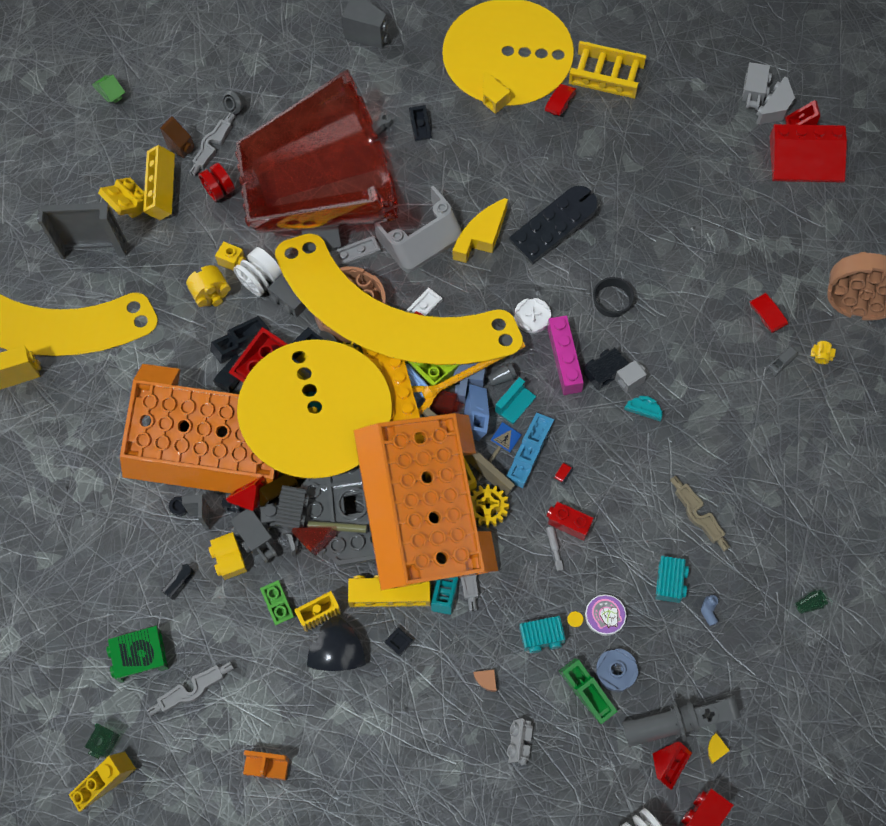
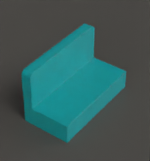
(514, 401)

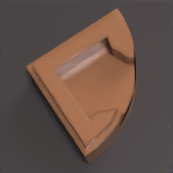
(486, 679)

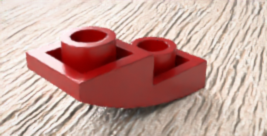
(559, 100)
(769, 312)

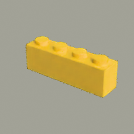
(159, 182)
(367, 593)

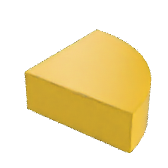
(716, 748)

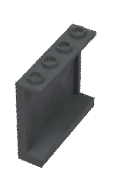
(82, 227)

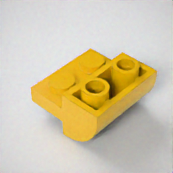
(124, 197)

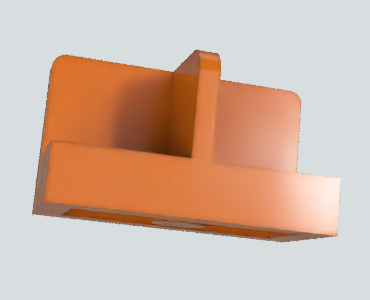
(266, 765)

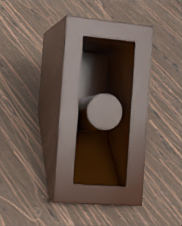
(177, 138)

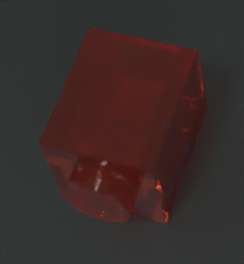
(445, 403)

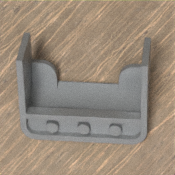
(425, 243)

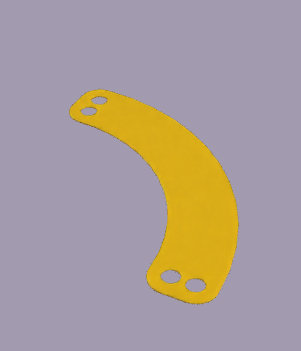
(383, 328)
(73, 330)

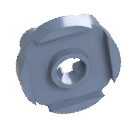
(605, 673)

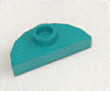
(645, 407)

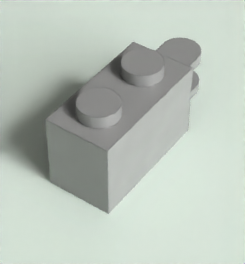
(756, 84)

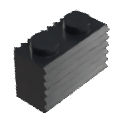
(604, 369)

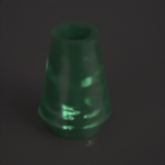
(813, 601)

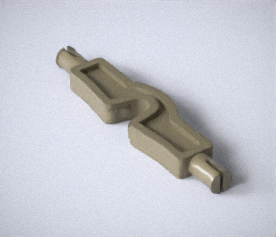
(705, 522)

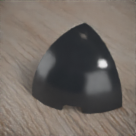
(336, 648)

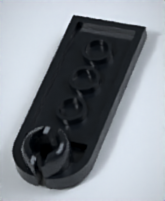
(555, 223)

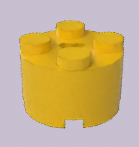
(208, 286)

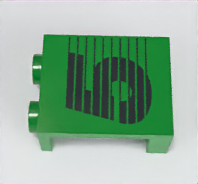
(136, 653)

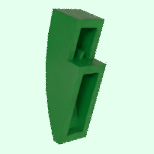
(588, 690)

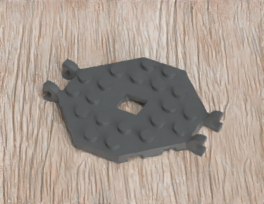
(328, 505)

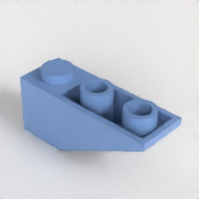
(477, 409)

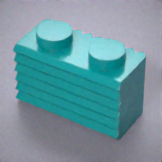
(671, 579)
(542, 634)

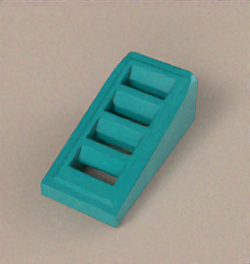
(444, 604)

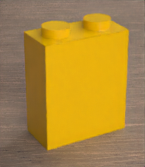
(18, 367)

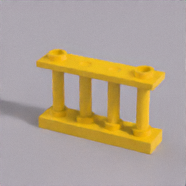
(606, 83)

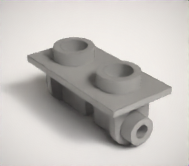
(520, 732)

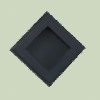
(398, 641)

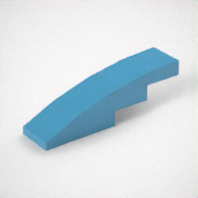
(530, 449)

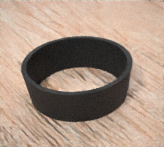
(616, 282)

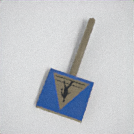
(505, 438)

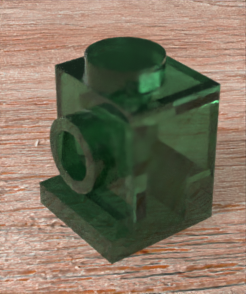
(108, 738)

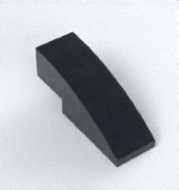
(237, 339)

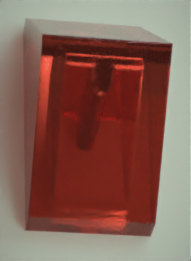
(314, 538)

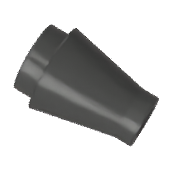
(502, 374)

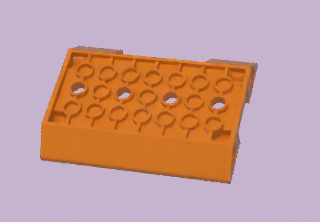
(191, 457)
(401, 502)

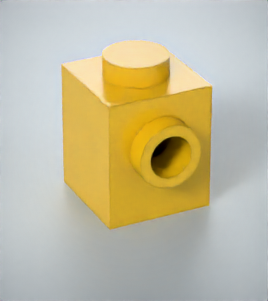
(229, 256)

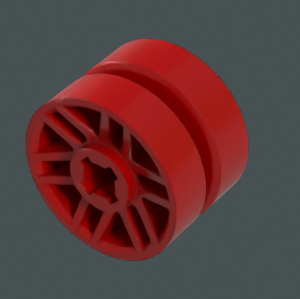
(216, 182)

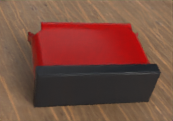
(563, 473)

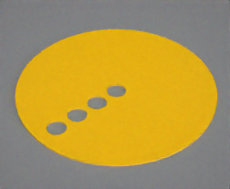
(481, 33)
(276, 415)

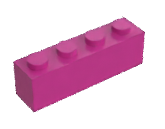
(565, 355)

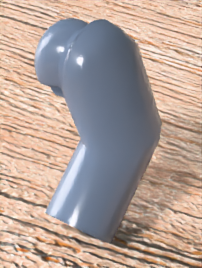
(708, 608)

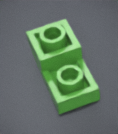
(277, 602)

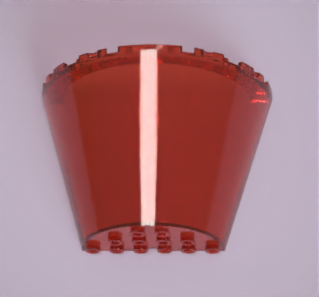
(316, 165)

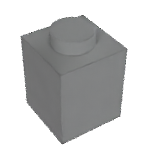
(631, 376)

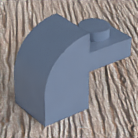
(475, 379)

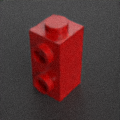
(569, 520)

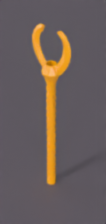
(430, 392)

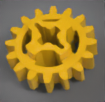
(496, 506)

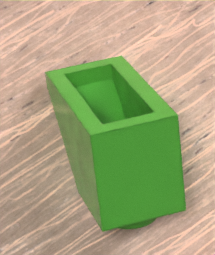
(109, 88)

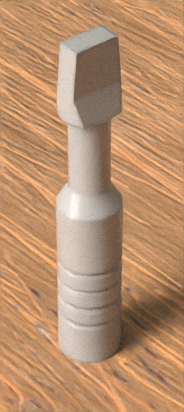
(554, 547)

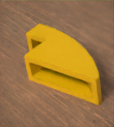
(481, 231)

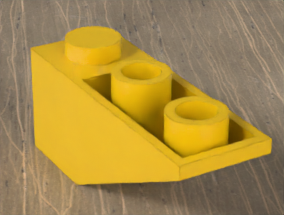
(102, 780)

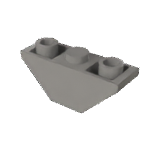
(777, 104)

